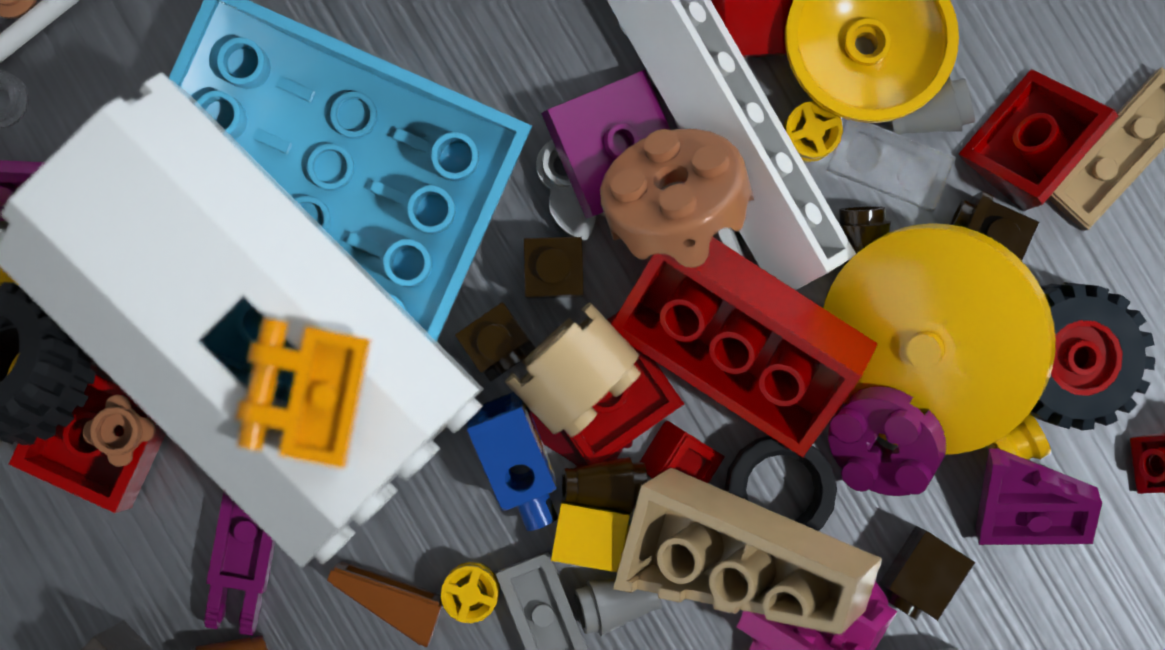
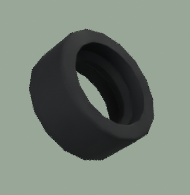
(815, 462)

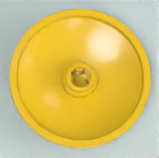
(952, 327)

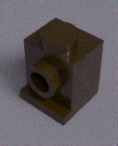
(495, 342)

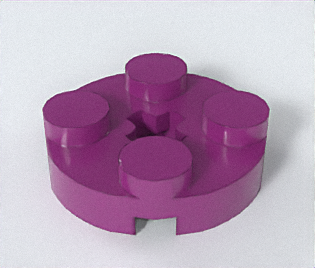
(869, 464)

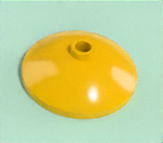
(909, 63)

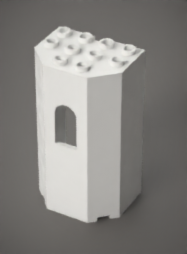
(153, 237)

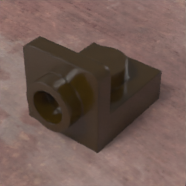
(996, 222)

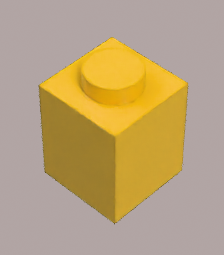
(590, 537)

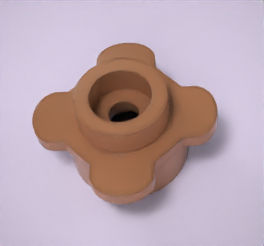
(101, 430)

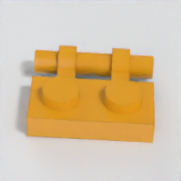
(322, 398)

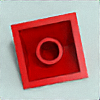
(1036, 139)

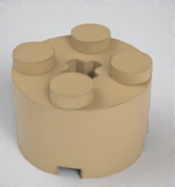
(575, 371)

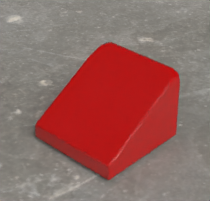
(682, 452)

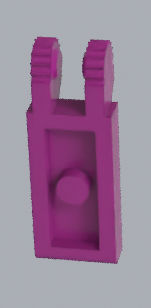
(238, 561)

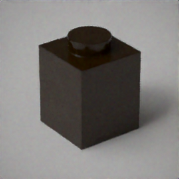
(553, 267)
(925, 575)

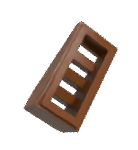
(397, 603)

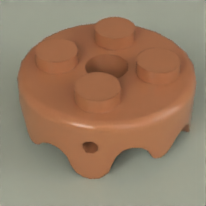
(682, 215)

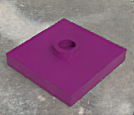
(599, 128)

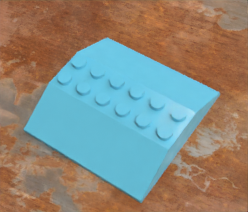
(363, 146)

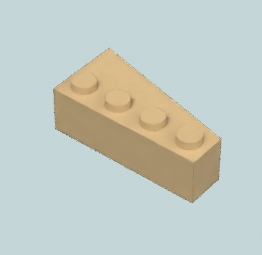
(741, 556)

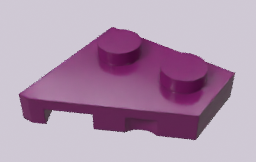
(1034, 504)

